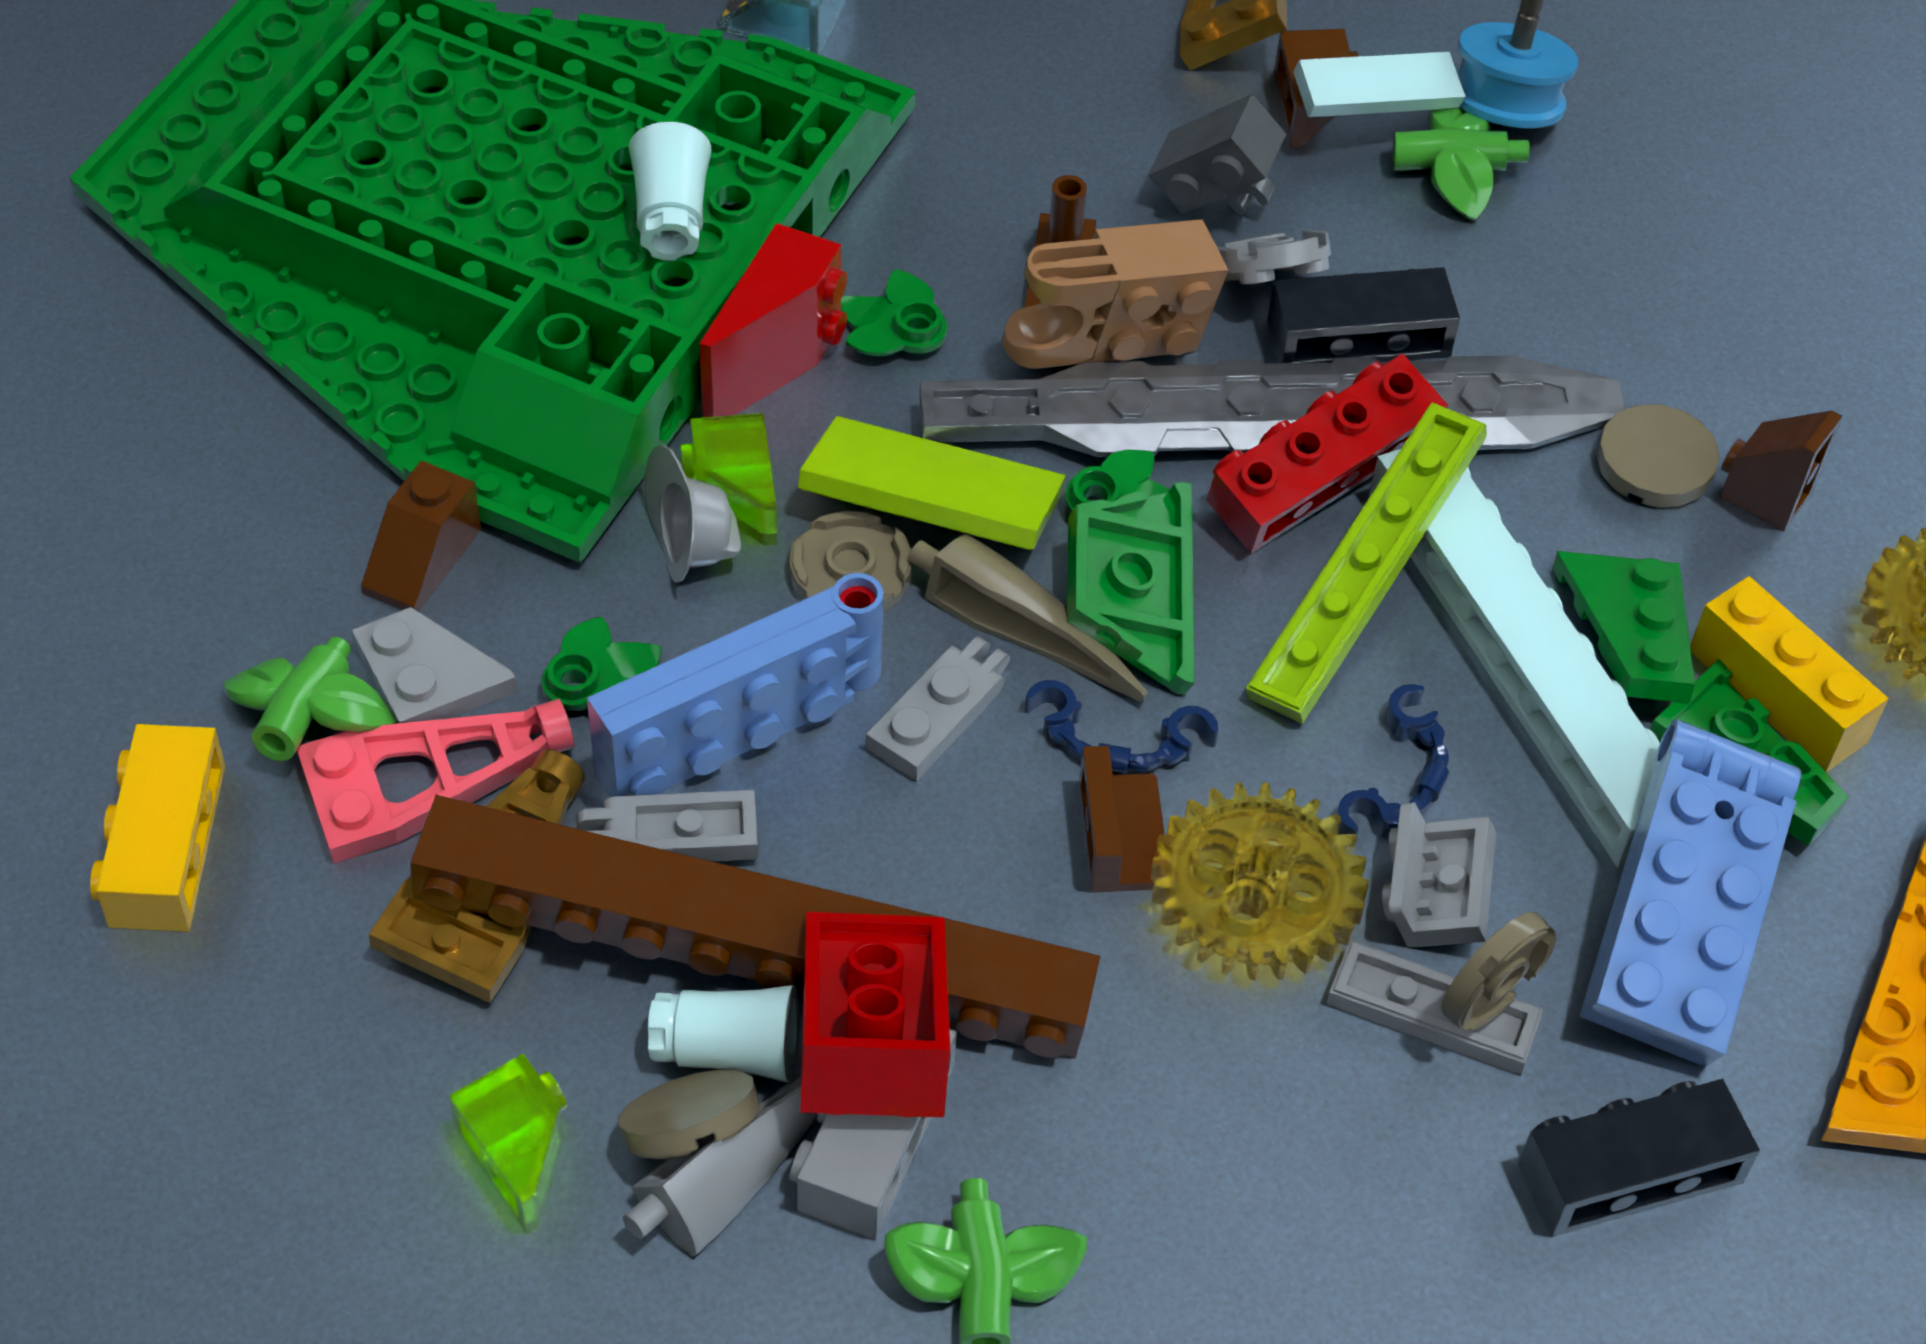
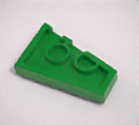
(1638, 619)
(1724, 712)

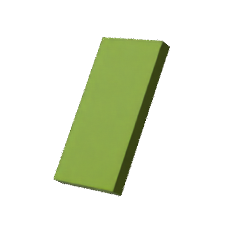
(932, 482)

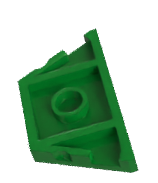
(1136, 580)

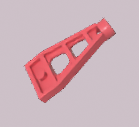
(348, 794)

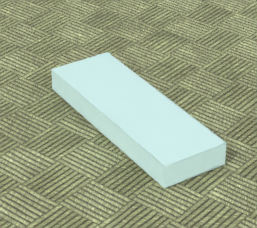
(1378, 84)

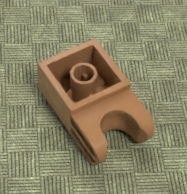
(1117, 296)

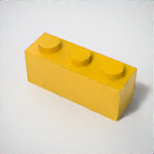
(1790, 671)
(159, 828)

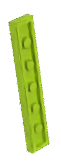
(1366, 563)

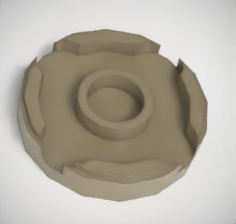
(1658, 455)
(847, 545)
(1493, 971)
(688, 1108)

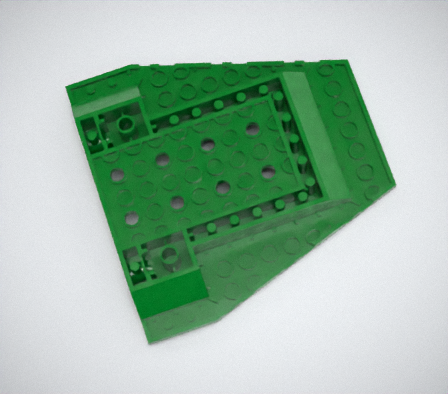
(471, 323)

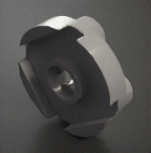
(1256, 257)

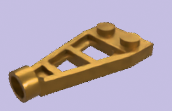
(1218, 31)
(457, 943)

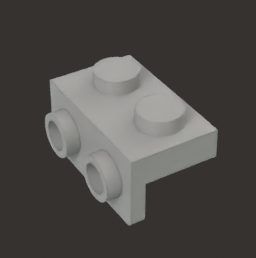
(1440, 879)

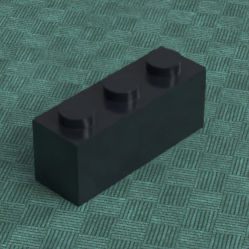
(1364, 316)
(1637, 1156)

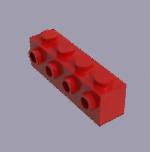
(1320, 454)

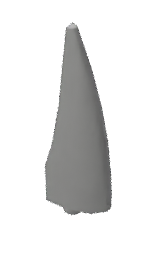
(707, 1189)

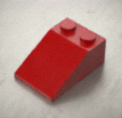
(773, 321)
(875, 1015)

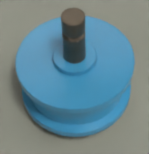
(1515, 71)

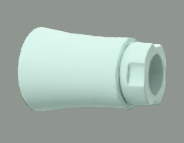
(669, 186)
(727, 1030)

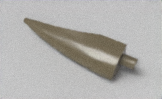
(1009, 604)

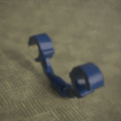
(1170, 751)
(1431, 779)

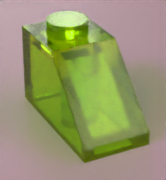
(736, 458)
(514, 1134)

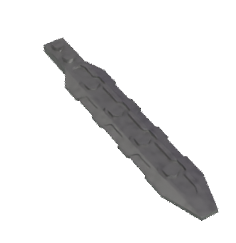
(1235, 402)

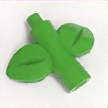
(1459, 156)
(312, 690)
(983, 1263)

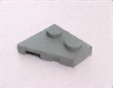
(427, 669)

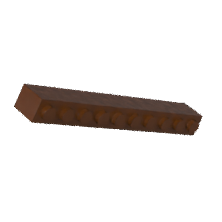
(725, 918)

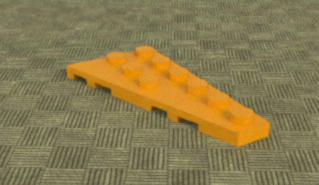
(1885, 1076)

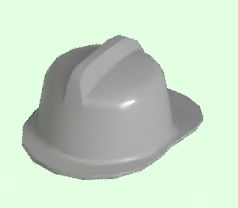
(688, 516)

